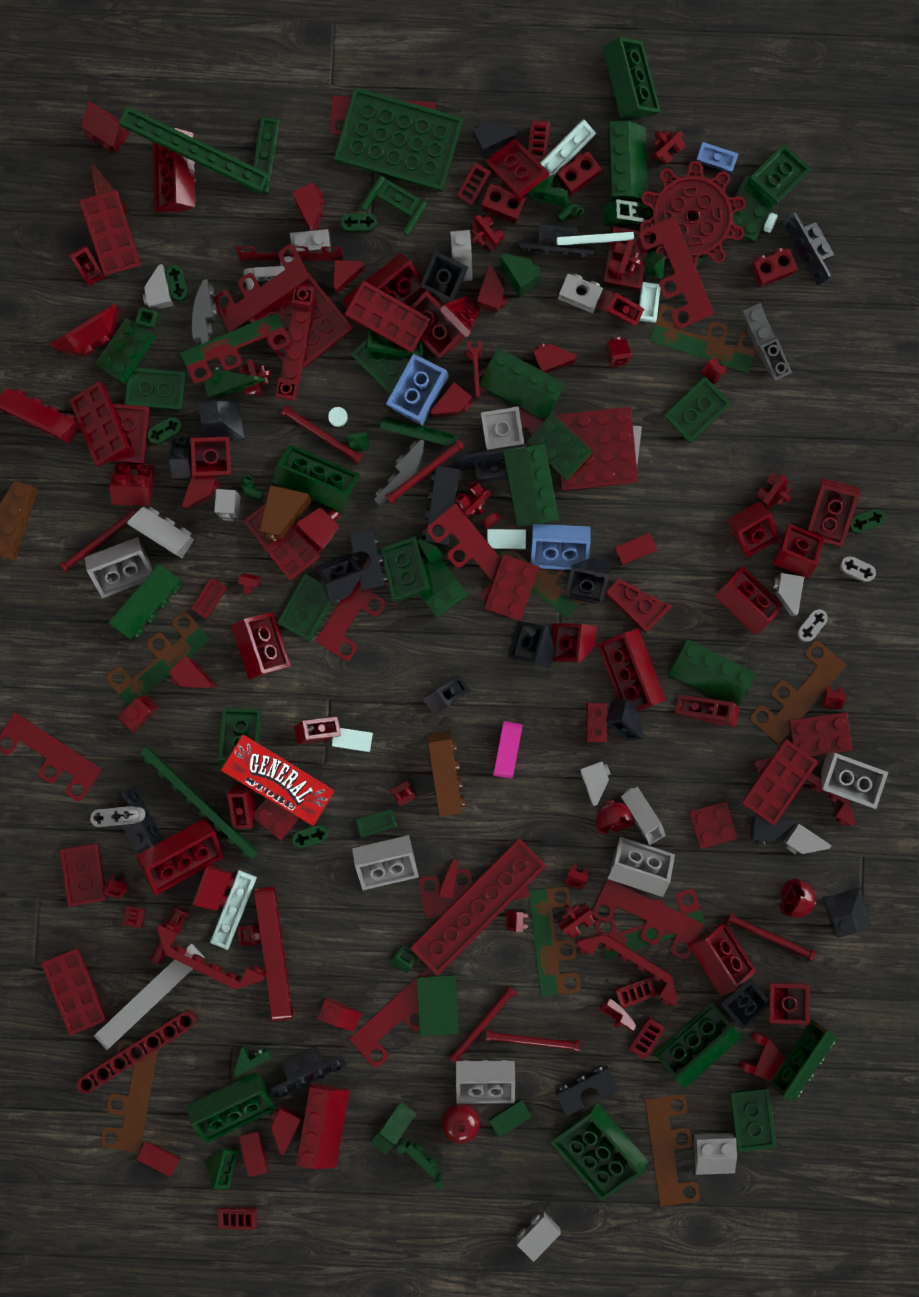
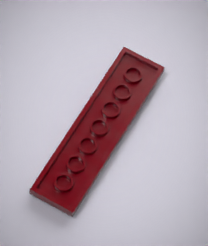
(478, 906)

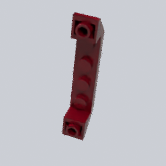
(298, 334)
(842, 813)
(168, 936)
(667, 990)

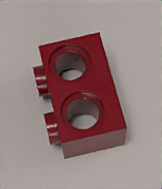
(581, 176)
(501, 207)
(776, 271)
(596, 722)

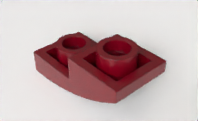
(253, 1154)

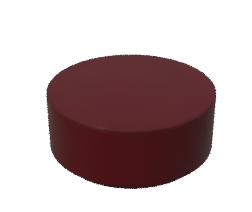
(491, 520)

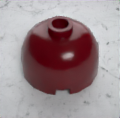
(614, 817)
(797, 899)
(460, 1123)

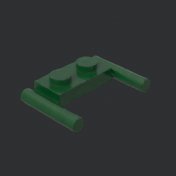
(398, 199)
(429, 1164)

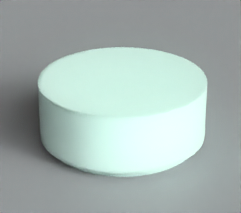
(770, 222)
(338, 417)

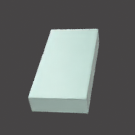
(649, 301)
(506, 539)
(353, 740)

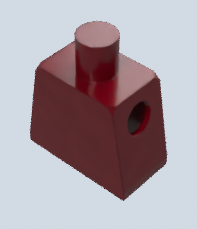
(317, 528)
(138, 713)

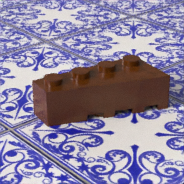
(14, 517)
(445, 774)

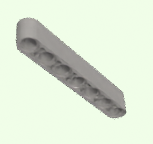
(144, 1001)

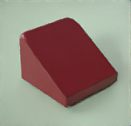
(249, 935)

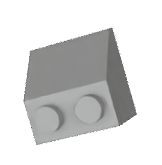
(715, 1153)

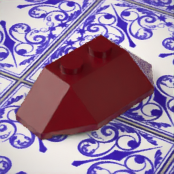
(89, 334)

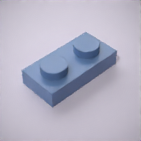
(717, 157)

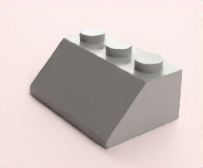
(162, 531)
(119, 567)
(852, 779)
(385, 862)
(641, 866)
(485, 1082)

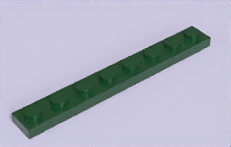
(193, 149)
(193, 797)

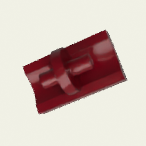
(674, 141)
(484, 234)
(619, 266)
(252, 369)
(778, 492)
(474, 501)
(574, 917)

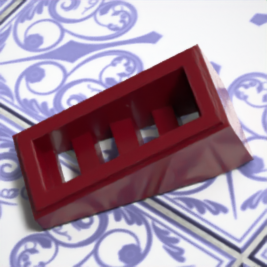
(539, 125)
(484, 171)
(448, 885)
(619, 992)
(652, 1042)
(252, 1211)

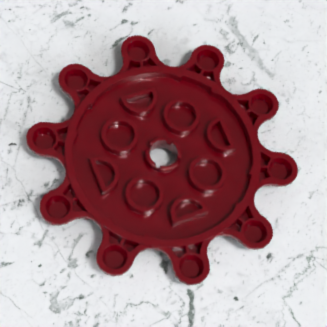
(707, 200)

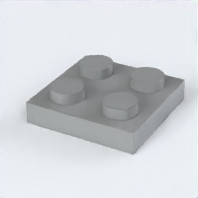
(502, 428)

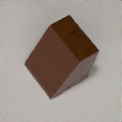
(282, 512)

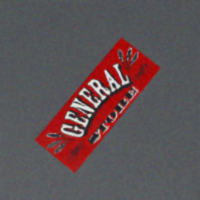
(277, 780)

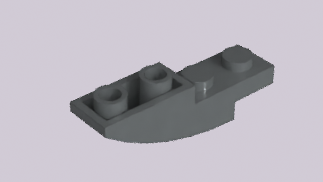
(203, 312)
(765, 342)
(406, 466)

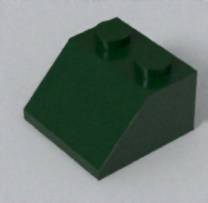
(520, 272)

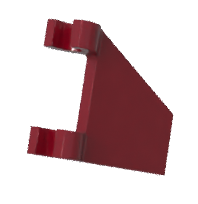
(474, 355)
(768, 1061)

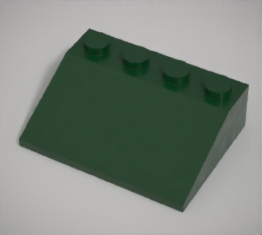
(600, 1152)

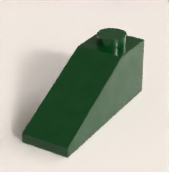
(626, 213)
(227, 382)

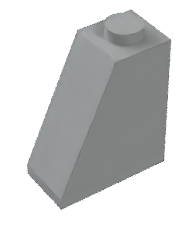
(462, 250)
(644, 815)

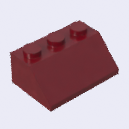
(439, 334)
(749, 600)
(260, 645)
(723, 959)

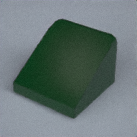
(655, 264)
(147, 318)
(358, 441)
(430, 551)
(404, 958)
(381, 1144)

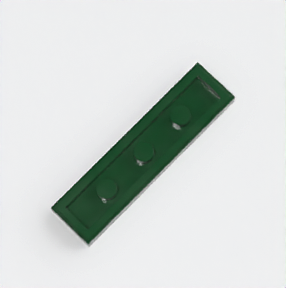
(266, 148)
(418, 431)

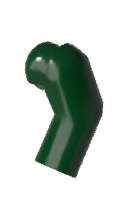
(572, 210)
(248, 487)

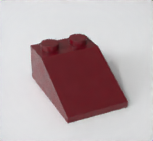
(833, 511)

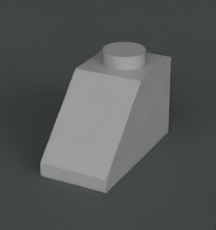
(157, 290)
(789, 590)
(595, 780)
(804, 841)

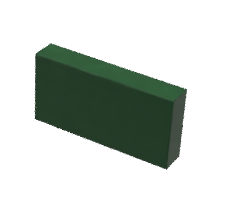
(376, 823)
(510, 1118)
(397, 1124)

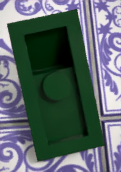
(547, 193)
(246, 1062)

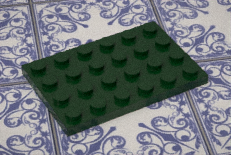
(398, 139)

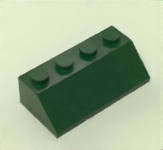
(631, 78)
(627, 161)
(522, 384)
(315, 476)
(530, 484)
(146, 602)
(711, 673)
(697, 1045)
(803, 1060)
(230, 1107)

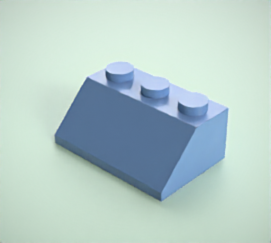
(418, 389)
(559, 545)

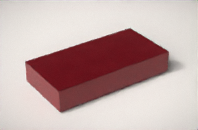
(636, 549)
(209, 598)
(158, 1158)

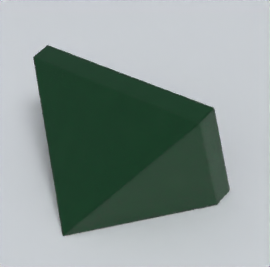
(221, 1168)

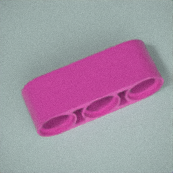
(508, 749)

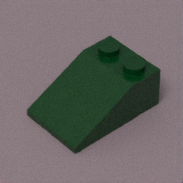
(444, 588)
(234, 725)

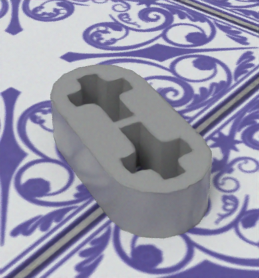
(860, 565)
(815, 628)

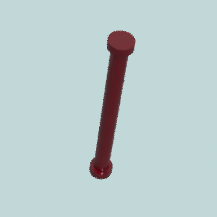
(321, 434)
(426, 470)
(96, 542)
(771, 937)
(482, 1024)
(532, 1041)

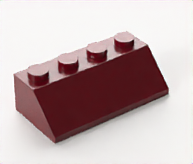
(173, 180)
(396, 279)
(37, 415)
(631, 670)
(180, 856)
(322, 1127)

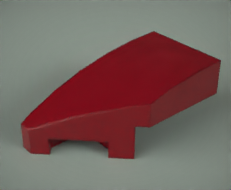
(617, 1013)

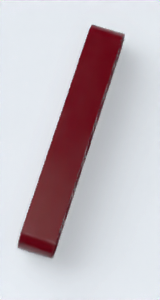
(273, 954)
(128, 1055)

